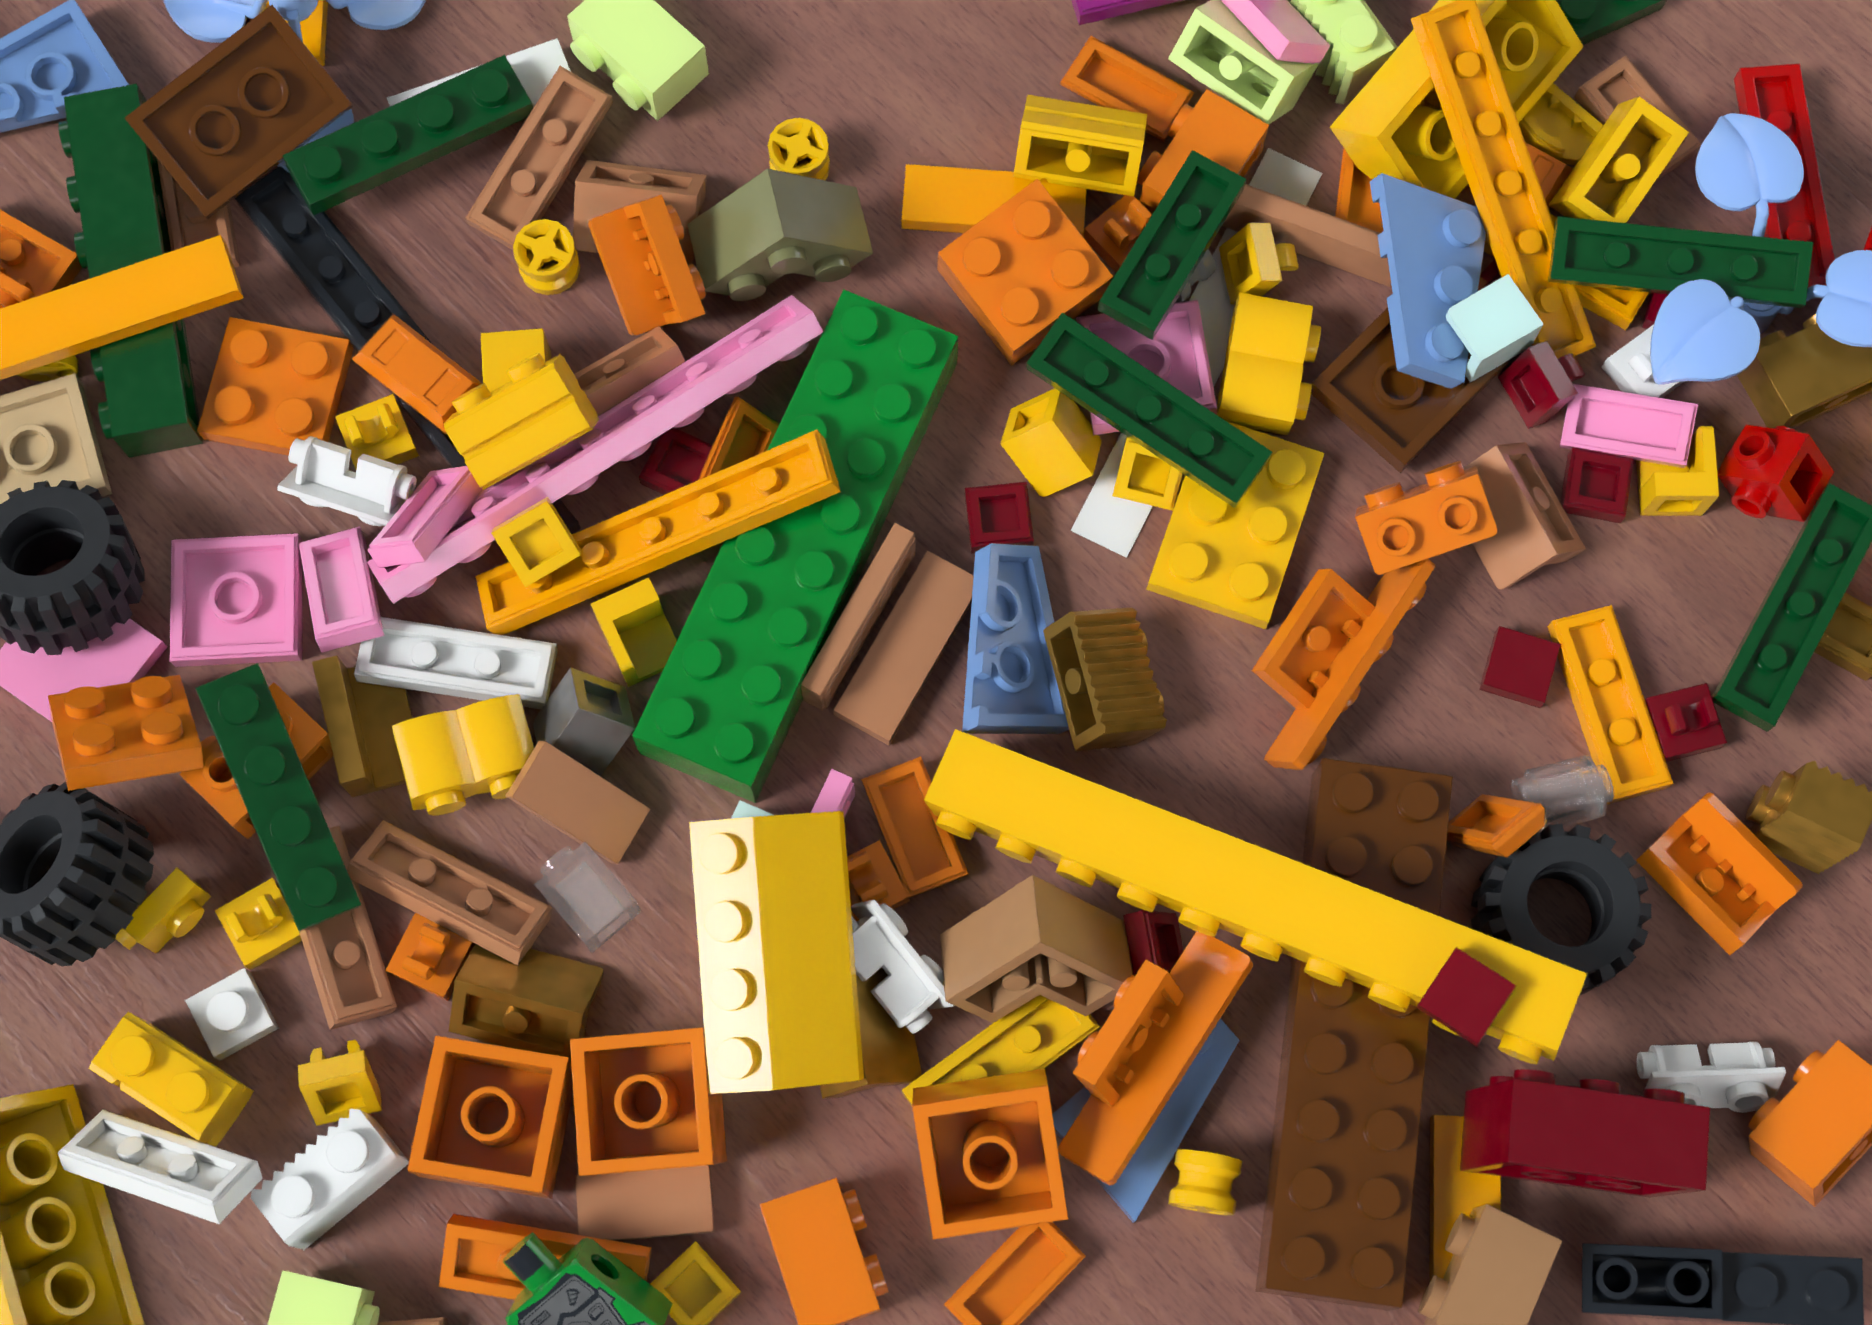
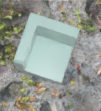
(1494, 325)

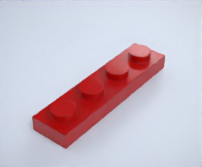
(1779, 98)

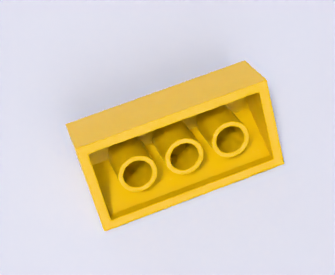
(1397, 117)
(776, 952)
(55, 1227)

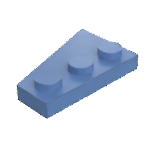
(49, 61)
(1433, 264)
(1008, 660)
(1169, 1128)

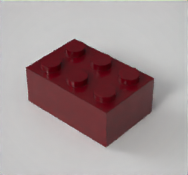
(1585, 1135)

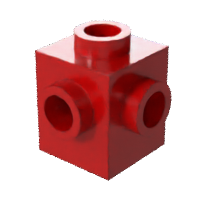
(1774, 473)

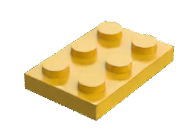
(1238, 555)

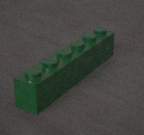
(125, 222)

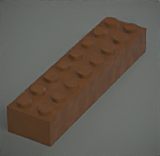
(1349, 1064)

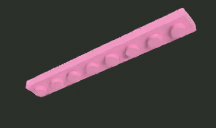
(618, 436)

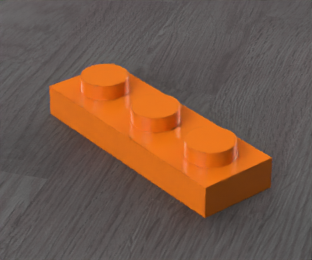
(479, 1245)

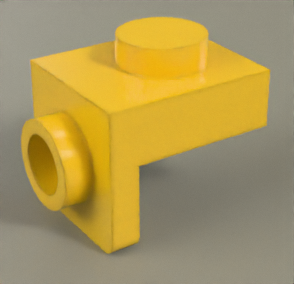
(167, 912)

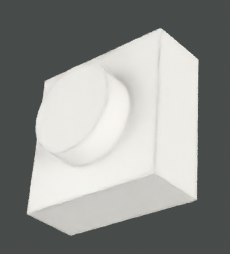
(232, 1014)

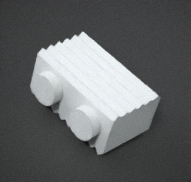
(329, 1179)

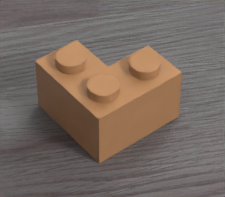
(1031, 946)

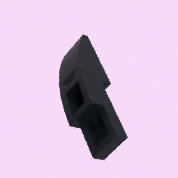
(1721, 1286)

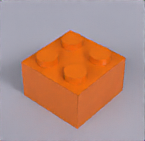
(1023, 271)
(645, 1103)
(492, 1117)
(989, 1154)

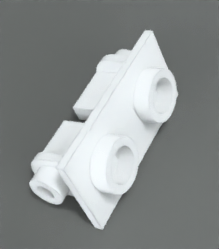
(325, 481)
(912, 979)
(1737, 1078)

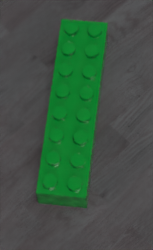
(786, 583)

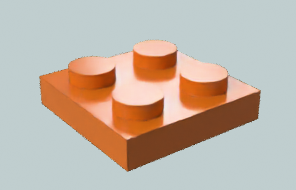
(274, 386)
(125, 731)

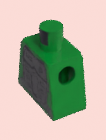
(580, 1288)

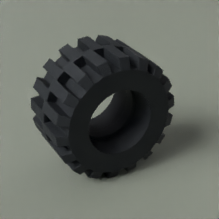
(86, 593)
(1591, 870)
(70, 873)

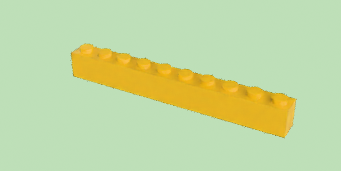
(1239, 888)

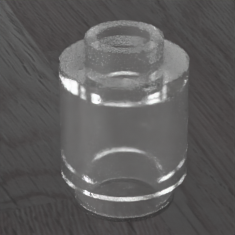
(1567, 789)

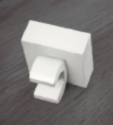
(1632, 368)

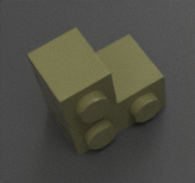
(779, 228)

